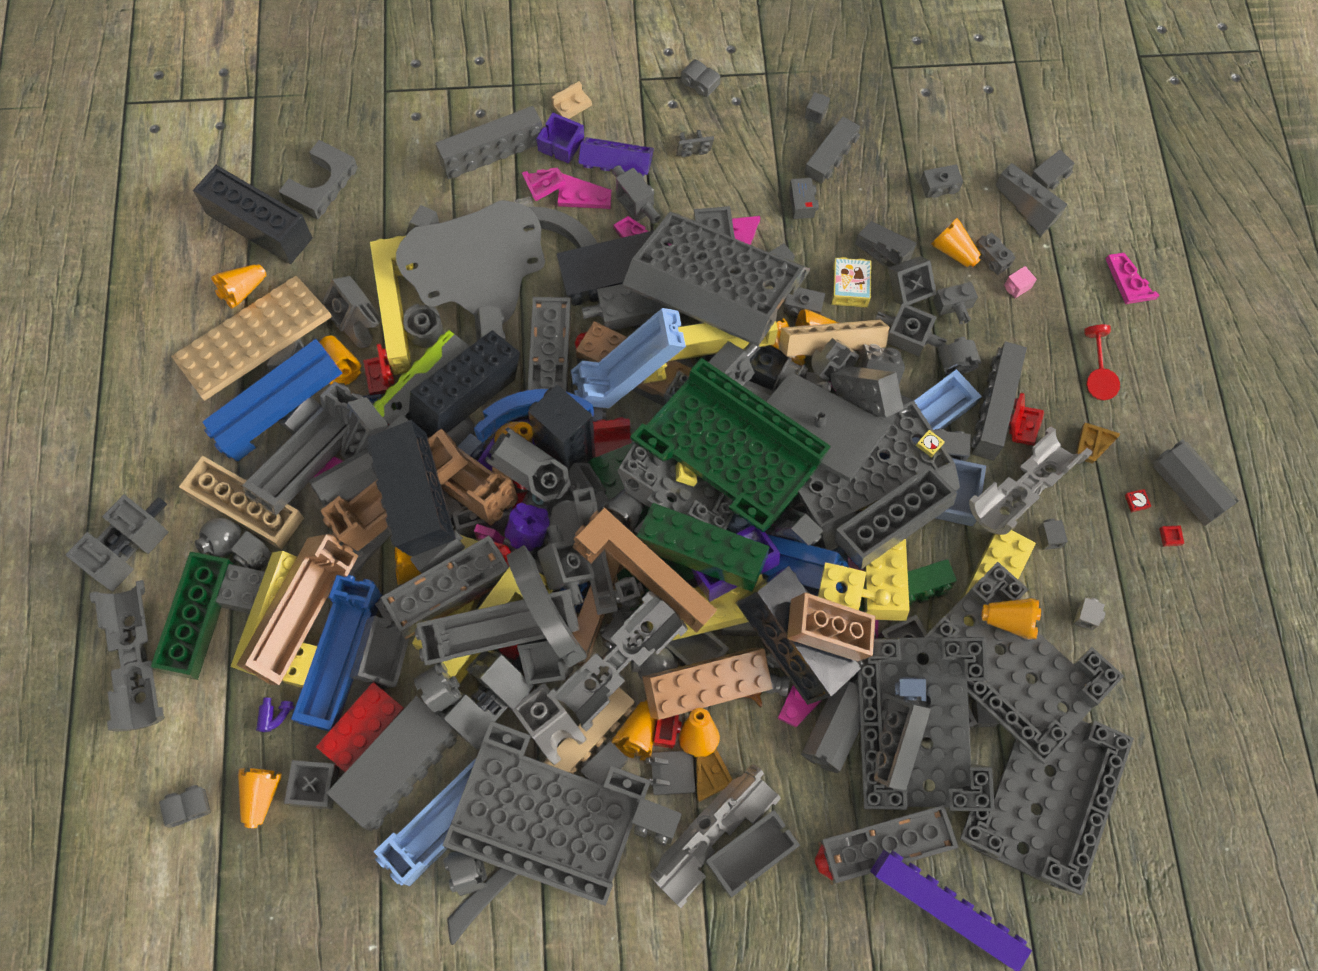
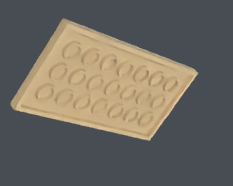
(250, 337)

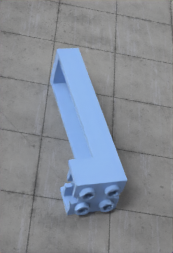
(630, 361)
(945, 402)
(422, 835)

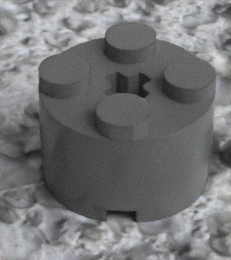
(422, 325)
(960, 356)
(438, 687)
(465, 872)

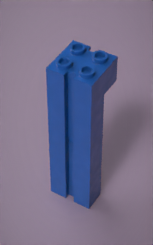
(270, 400)
(805, 562)
(330, 671)

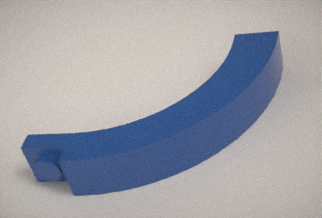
(514, 407)

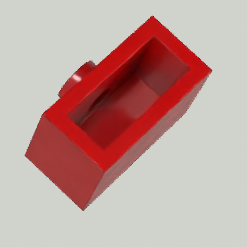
(666, 731)

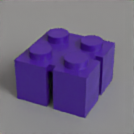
(563, 138)

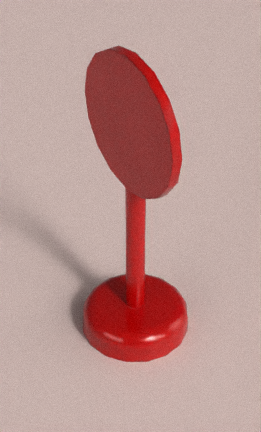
(1102, 382)

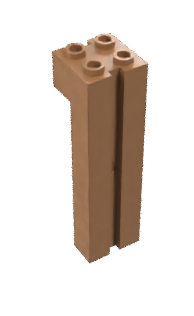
(482, 490)
(365, 518)
(609, 534)
(296, 607)
(588, 620)

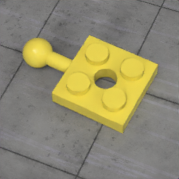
(854, 582)

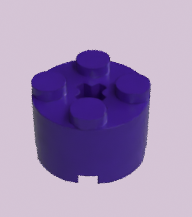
(527, 526)

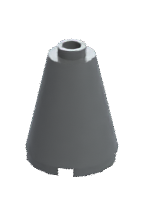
(625, 509)

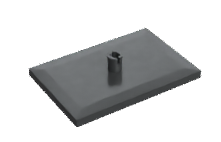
(837, 422)

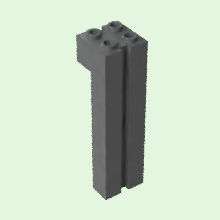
(303, 453)
(487, 629)

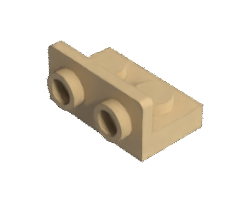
(571, 101)

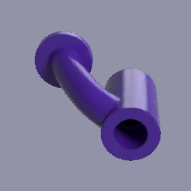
(265, 715)

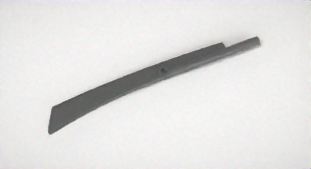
(471, 908)

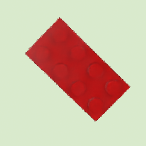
(359, 727)

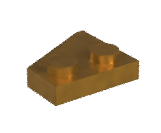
(1095, 439)
(711, 775)

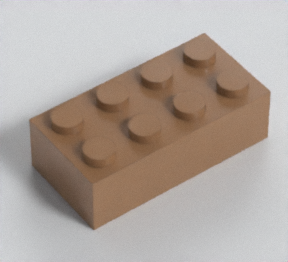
(831, 627)

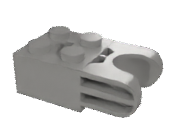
(547, 722)

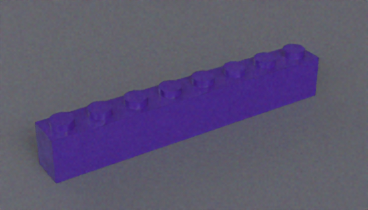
(951, 911)

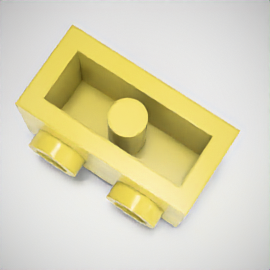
(300, 665)

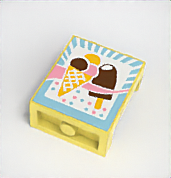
(851, 282)

